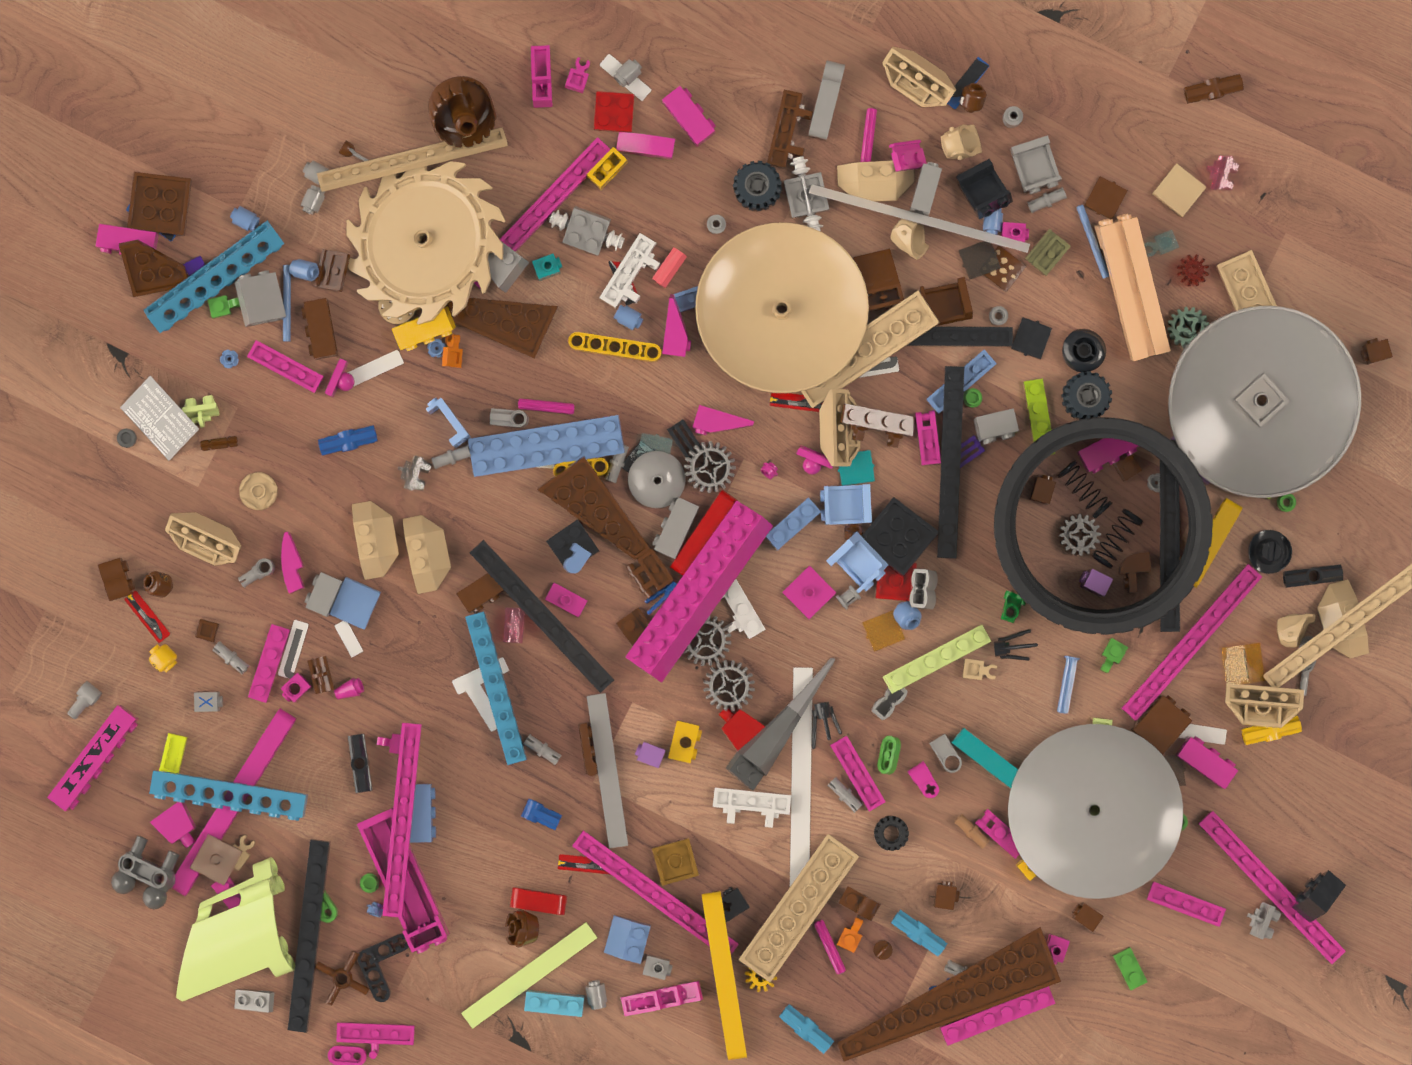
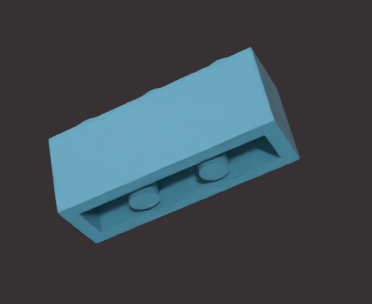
(554, 1003)

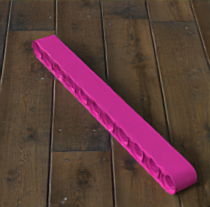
(249, 775)

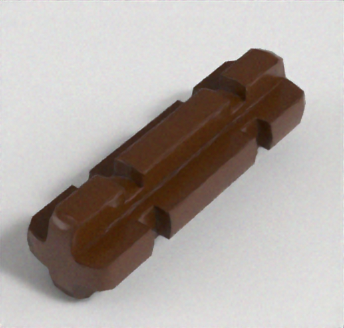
(219, 443)

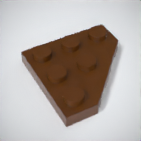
(150, 269)

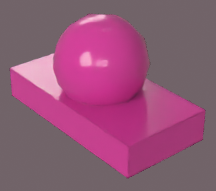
(340, 379)
(813, 461)

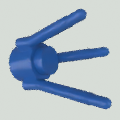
(666, 590)

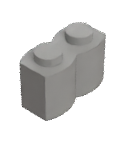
(923, 589)
(885, 705)

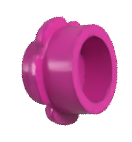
(769, 470)

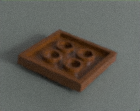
(159, 203)

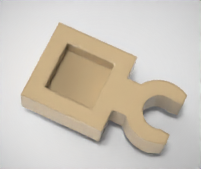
(975, 669)
(244, 856)

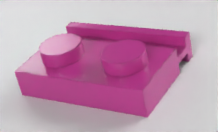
(907, 155)

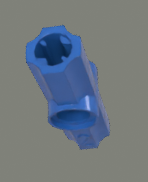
(347, 440)

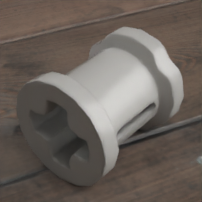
(848, 597)

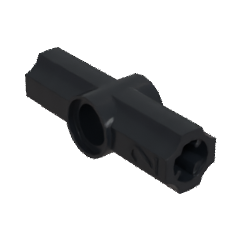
(1324, 575)
(362, 776)

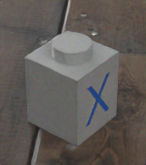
(207, 701)

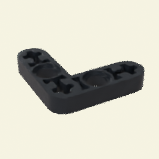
(377, 957)

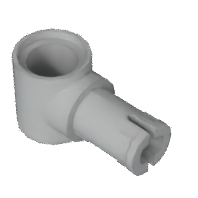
(256, 573)
(86, 696)

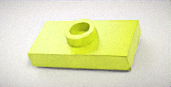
(173, 753)

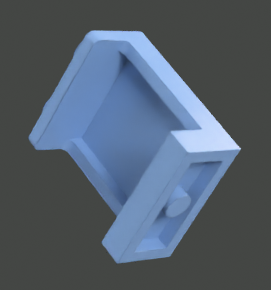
(462, 435)
(846, 504)
(859, 561)

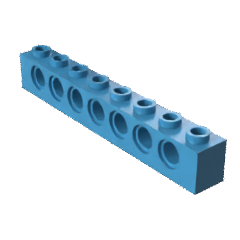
(203, 276)
(496, 688)
(161, 779)

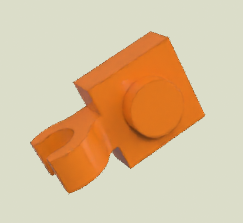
(452, 354)
(850, 937)

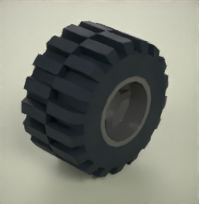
(757, 185)
(1086, 395)

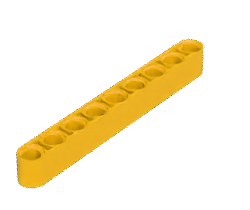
(724, 975)

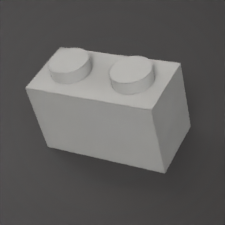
(324, 594)

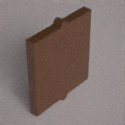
(1105, 198)

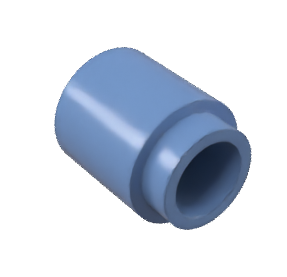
(244, 218)
(993, 223)
(304, 269)
(628, 317)

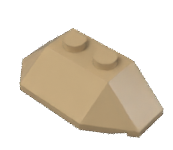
(917, 78)
(874, 180)
(835, 436)
(203, 538)
(374, 539)
(426, 553)
(1334, 604)
(1263, 704)

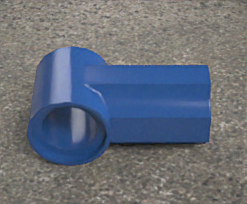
(538, 813)

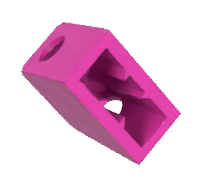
(176, 824)

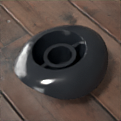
(1083, 350)
(1269, 551)

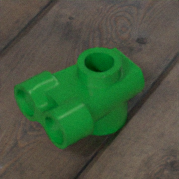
(1014, 602)

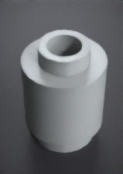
(628, 72)
(1008, 121)
(311, 170)
(312, 200)
(596, 994)

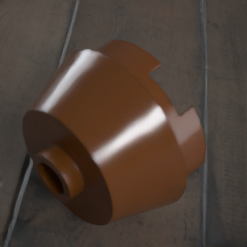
(522, 928)

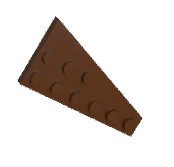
(507, 322)
(591, 502)

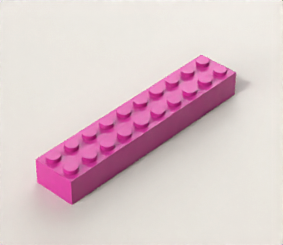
(699, 591)

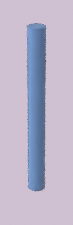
(1093, 242)
(287, 303)

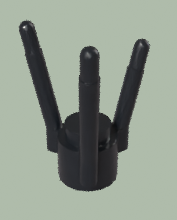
(1003, 648)
(823, 712)

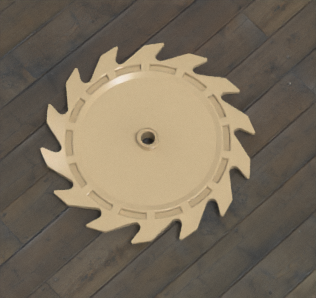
(455, 248)

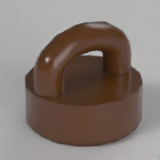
(851, 529)
(882, 950)

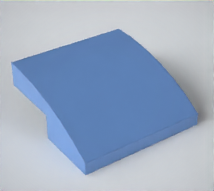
(355, 603)

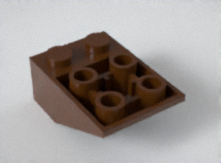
(880, 279)

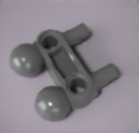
(147, 872)

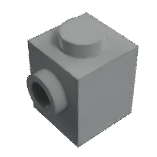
(657, 967)

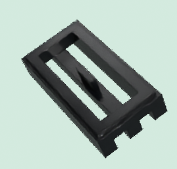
(676, 426)

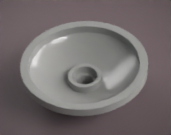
(654, 465)

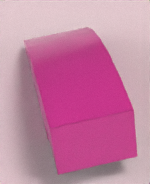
(541, 76)
(645, 145)
(291, 564)

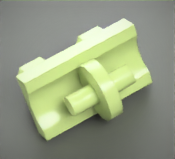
(203, 412)

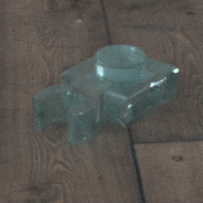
(1164, 243)

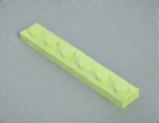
(936, 659)

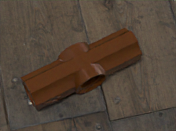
(1213, 88)

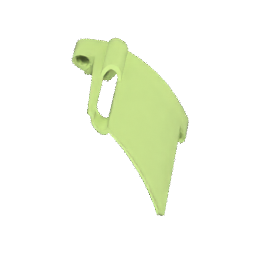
(237, 939)

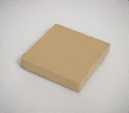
(1179, 190)

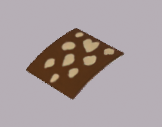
(1009, 271)

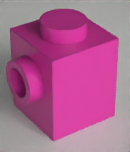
(1015, 231)
(1058, 947)

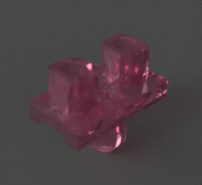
(1220, 172)
(514, 625)

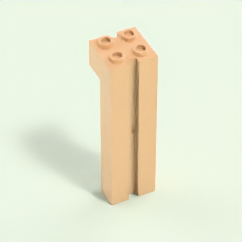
(1133, 286)

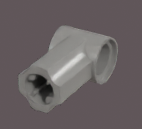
(505, 417)

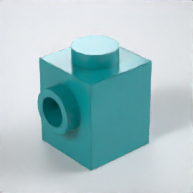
(547, 266)

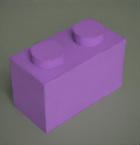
(1095, 582)
(650, 754)

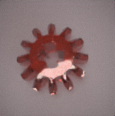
(1195, 265)

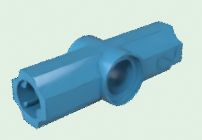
(919, 932)
(806, 1028)

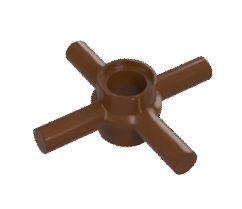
(347, 971)

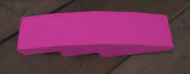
(661, 998)

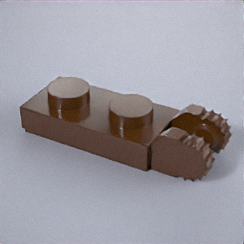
(587, 750)

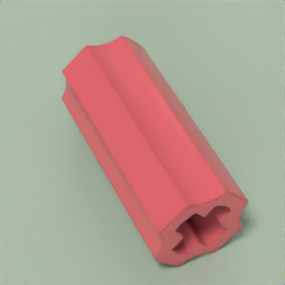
(669, 267)

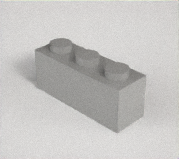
(675, 527)

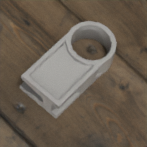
(944, 749)

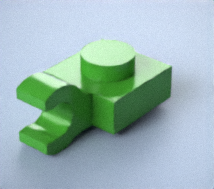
(222, 306)
(1114, 653)

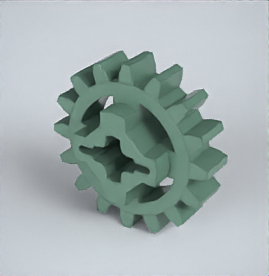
(1181, 332)

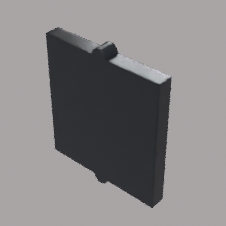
(1031, 338)

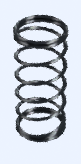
(1100, 510)
(1136, 520)

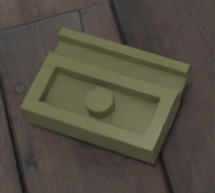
(1047, 252)

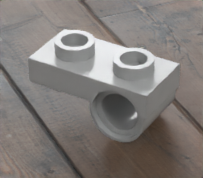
(254, 1000)

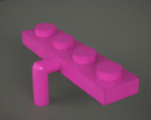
(375, 1034)

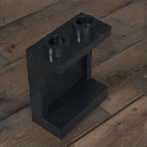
(984, 189)

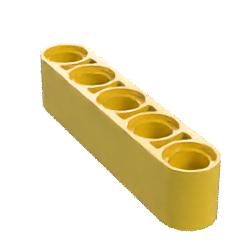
(605, 347)
(1222, 524)

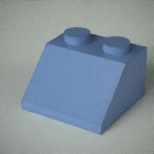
(627, 939)

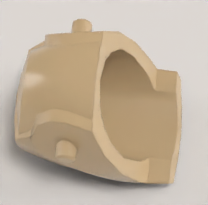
(961, 142)
(910, 238)
(1293, 628)

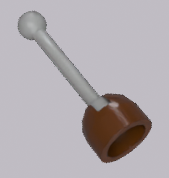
(348, 150)

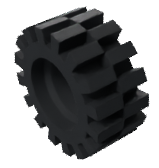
(879, 833)

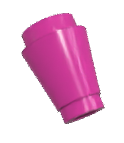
(349, 689)

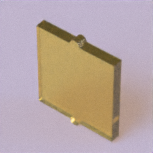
(883, 631)

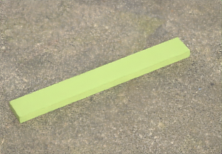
(529, 975)

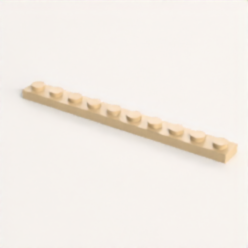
(406, 161)
(1340, 629)

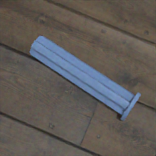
(1067, 684)

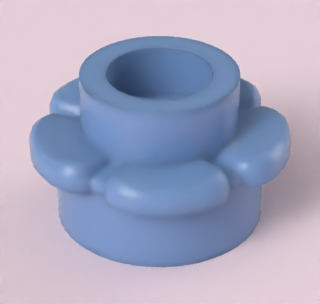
(431, 346)
(234, 358)
(375, 909)

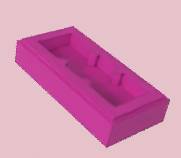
(566, 600)

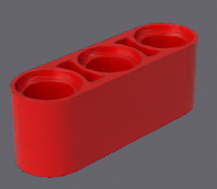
(538, 901)

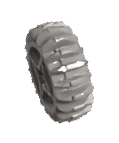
(725, 462)
(717, 651)
(744, 677)

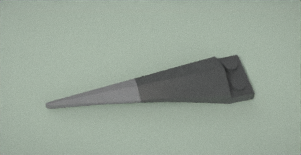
(761, 752)

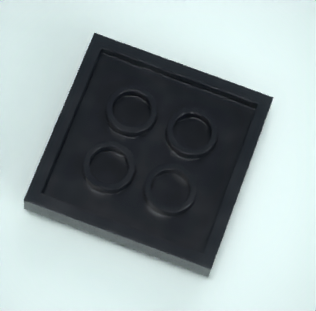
(899, 536)

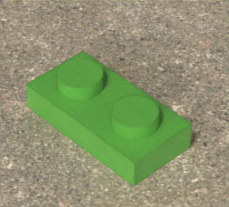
(1130, 968)

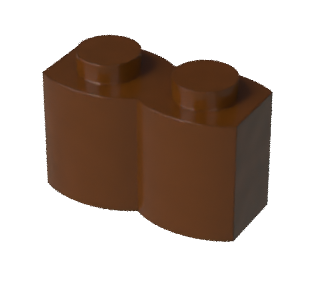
(116, 579)

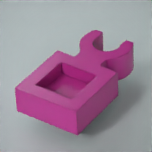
(577, 77)

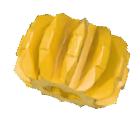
(757, 982)

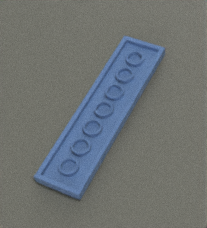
(546, 445)

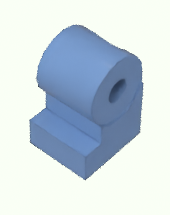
(577, 560)

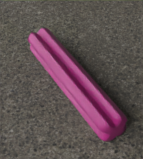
(868, 135)
(546, 406)
(829, 947)

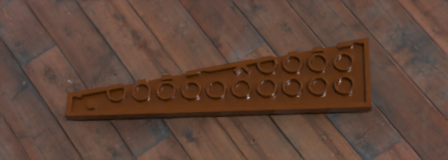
(997, 979)

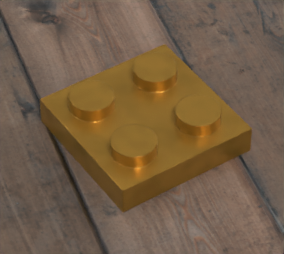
(675, 861)

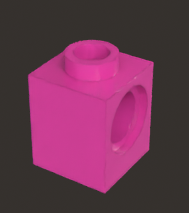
(304, 687)

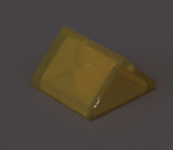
(1243, 664)

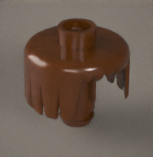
(461, 109)

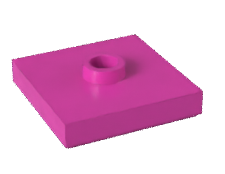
(809, 592)

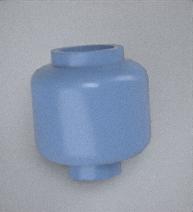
(907, 616)

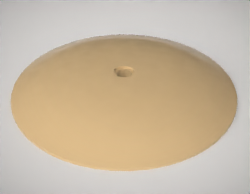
(786, 268)

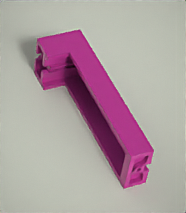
(421, 915)

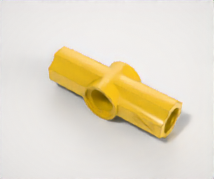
(1258, 734)

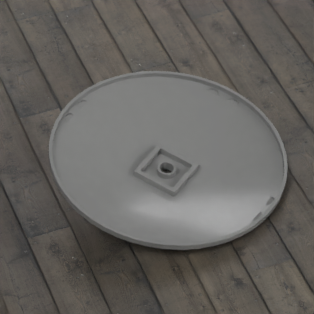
(1307, 412)

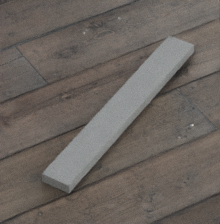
(607, 770)

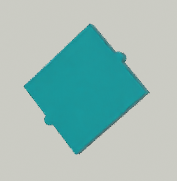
(859, 471)

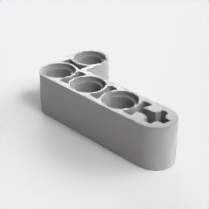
(826, 100)

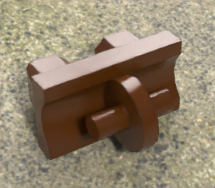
(321, 675)

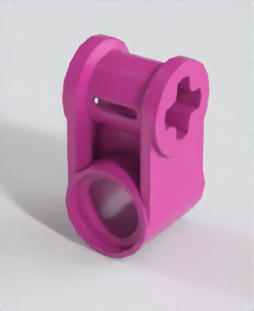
(922, 777)

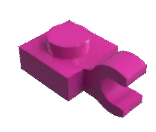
(393, 743)

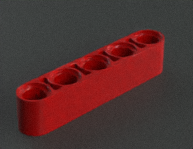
(703, 532)

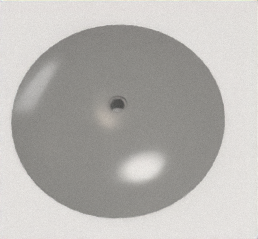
(1136, 818)

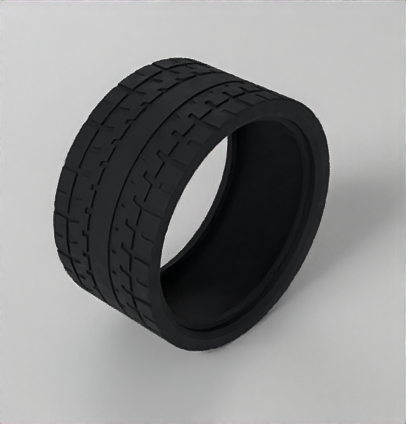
(1139, 613)

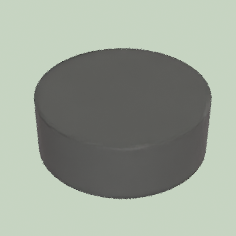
(126, 438)

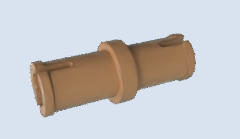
(971, 831)

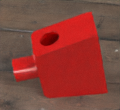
(740, 727)

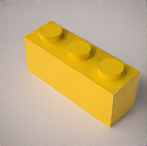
(411, 333)

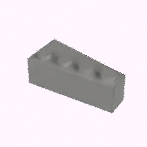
(506, 271)

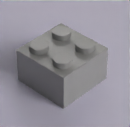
(996, 425)

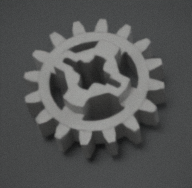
(1079, 526)

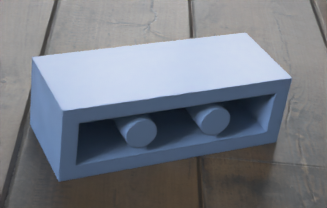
(793, 524)
(423, 814)

